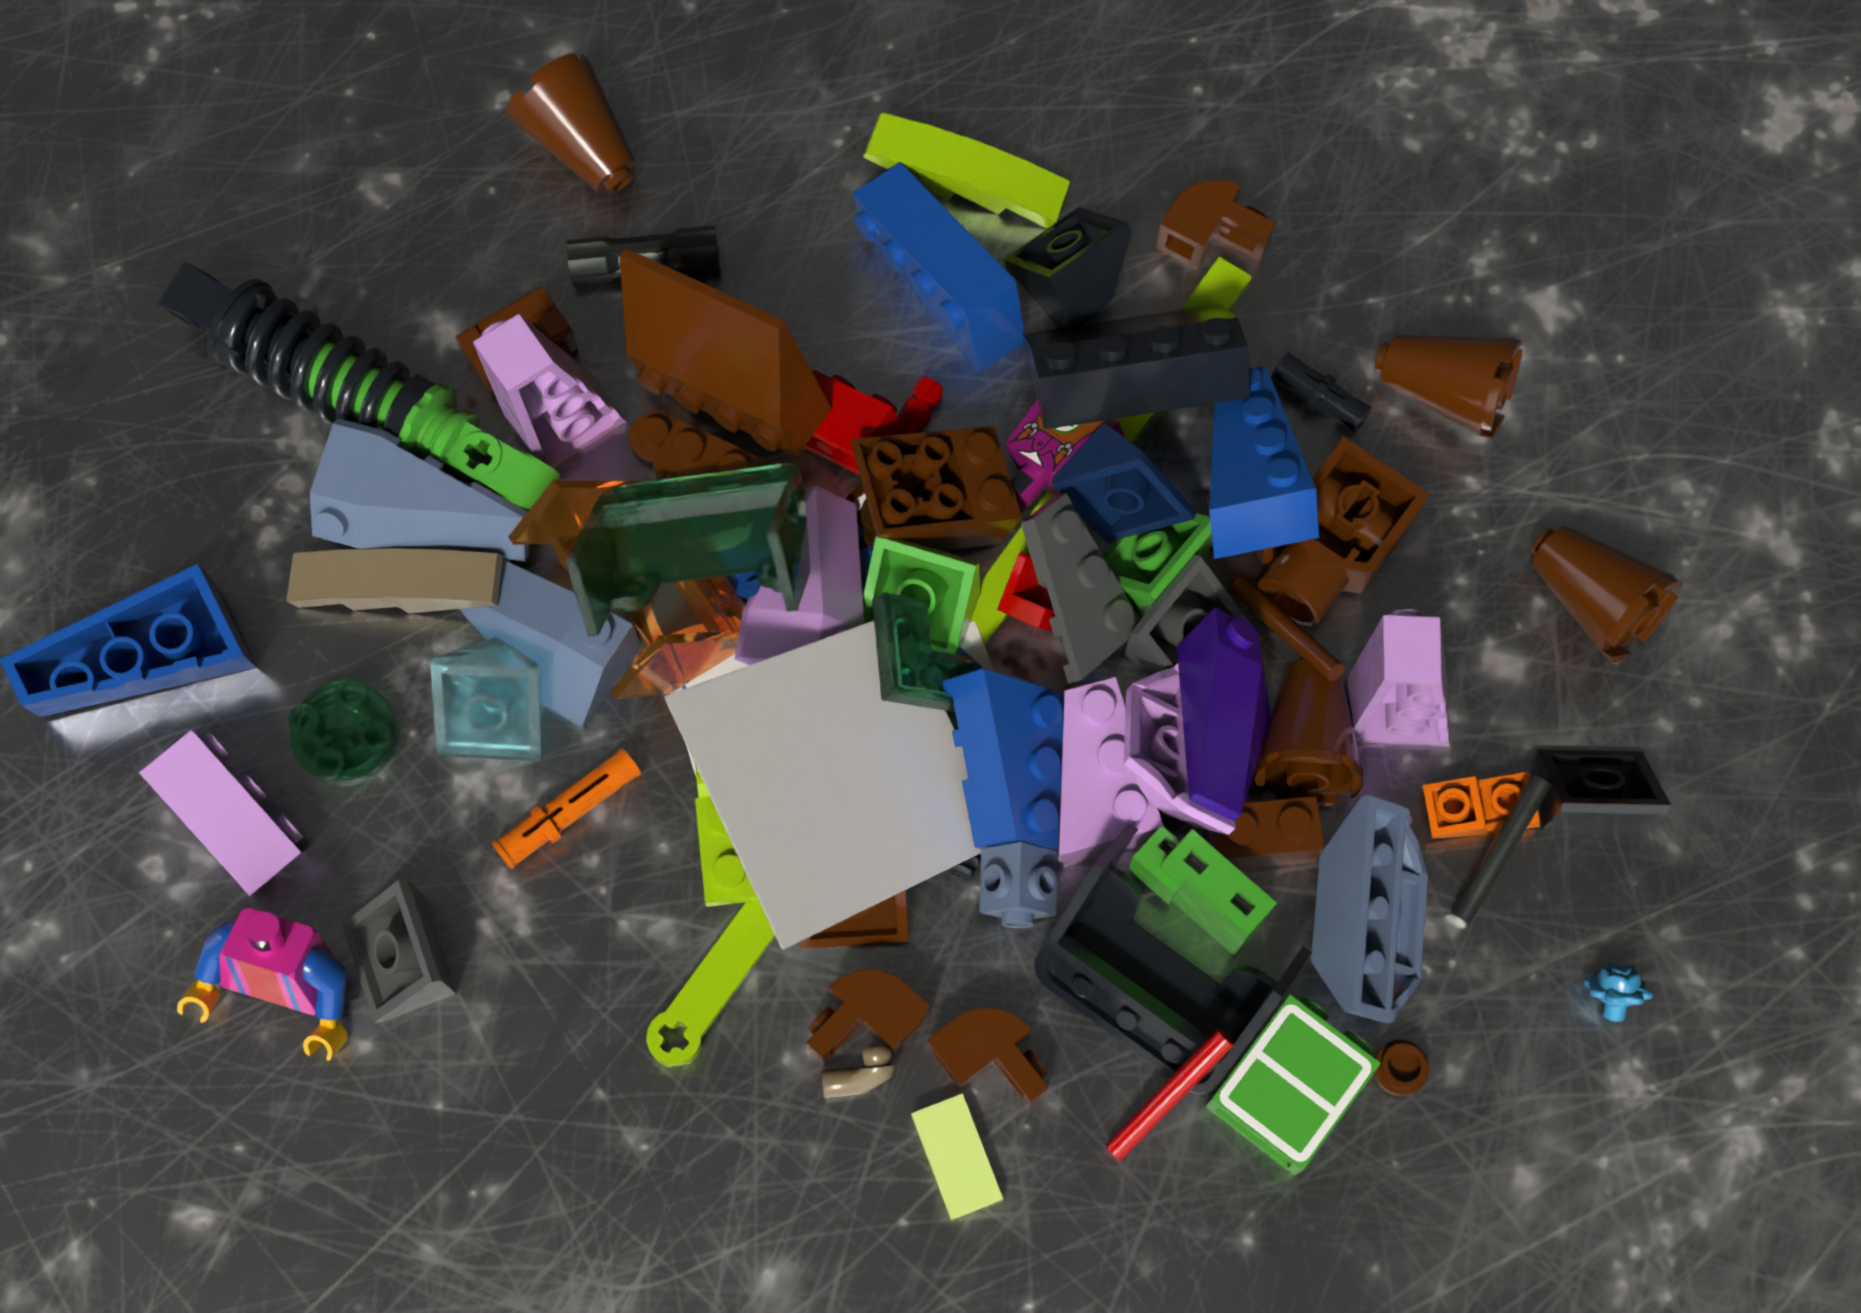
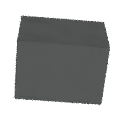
(1175, 614)
(397, 953)

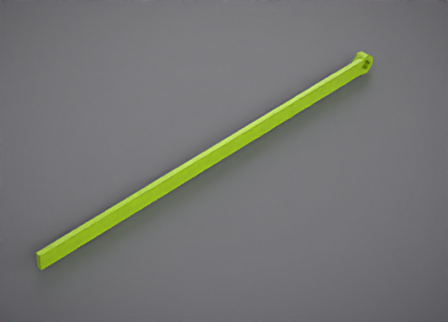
(750, 931)

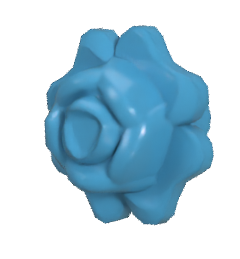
(1618, 988)

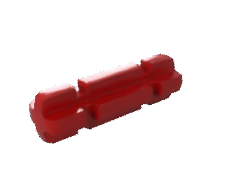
(917, 408)

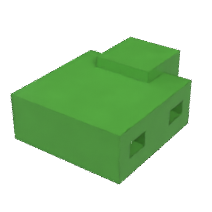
(1202, 894)

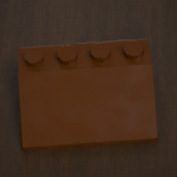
(718, 356)

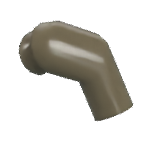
(860, 1079)

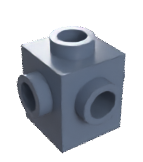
(1018, 883)

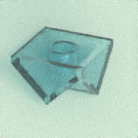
(487, 703)

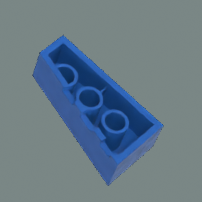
(134, 647)

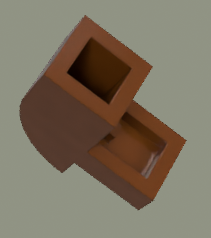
(1208, 214)
(869, 1000)
(986, 1039)

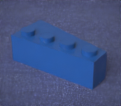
(942, 265)
(1258, 475)

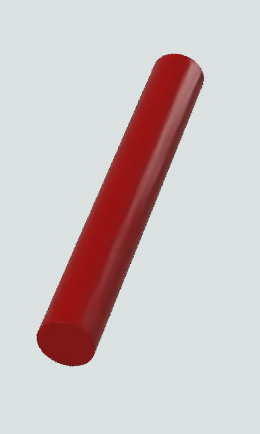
(1170, 1094)

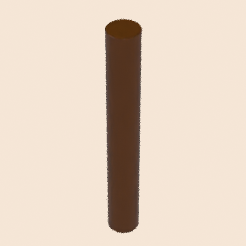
(1287, 629)

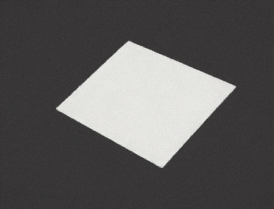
(826, 782)

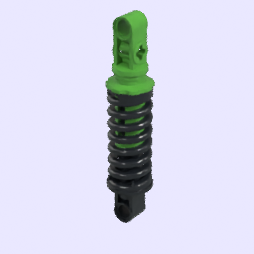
(345, 382)

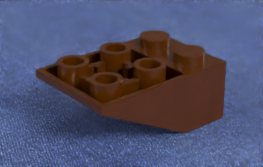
(938, 487)

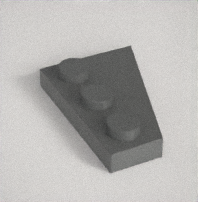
(1084, 593)

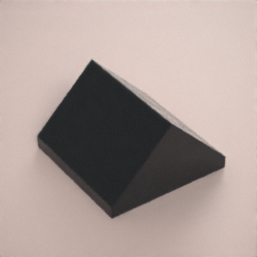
(1600, 791)

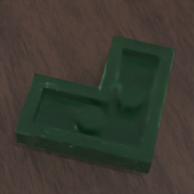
(906, 663)

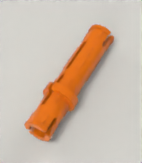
(565, 808)

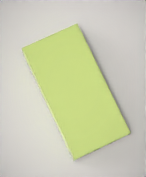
(957, 1157)

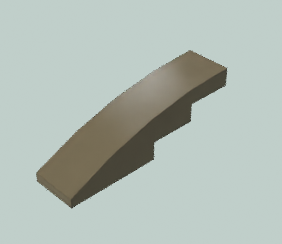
(395, 578)

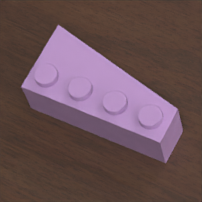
(544, 392)
(1401, 683)

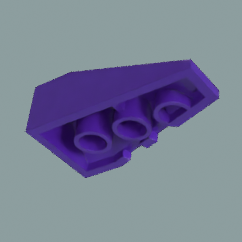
(1222, 710)

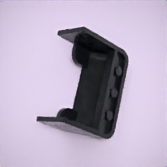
(1142, 986)

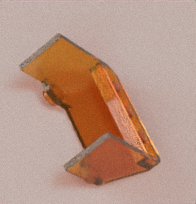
(685, 624)

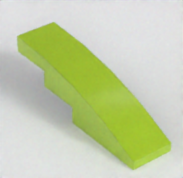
(964, 166)

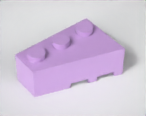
(1096, 786)
(224, 810)

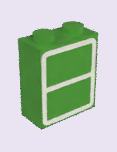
(1294, 1083)

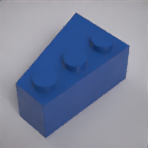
(1011, 757)

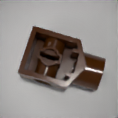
(1361, 520)

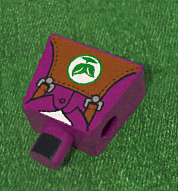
(1043, 452)

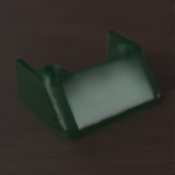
(691, 532)

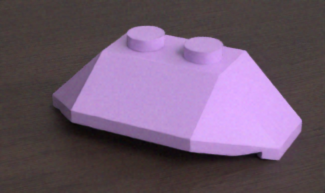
(1157, 750)

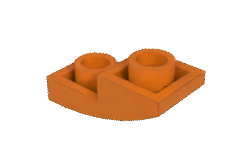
(1472, 805)

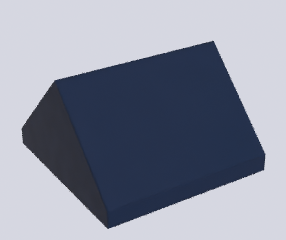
(1120, 488)

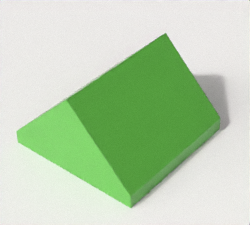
(1152, 559)
(927, 574)

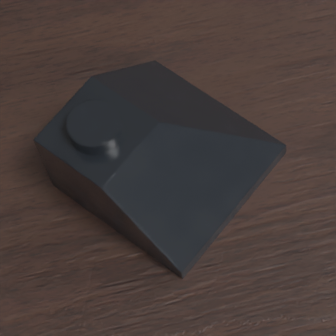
(1073, 265)

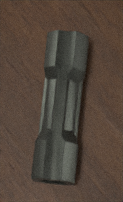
(682, 250)

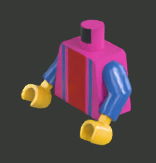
(276, 964)

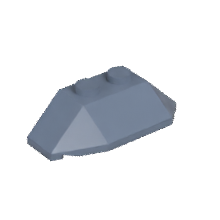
(1371, 911)

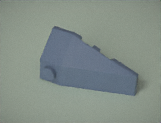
(385, 497)
(549, 628)

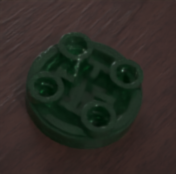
(343, 732)

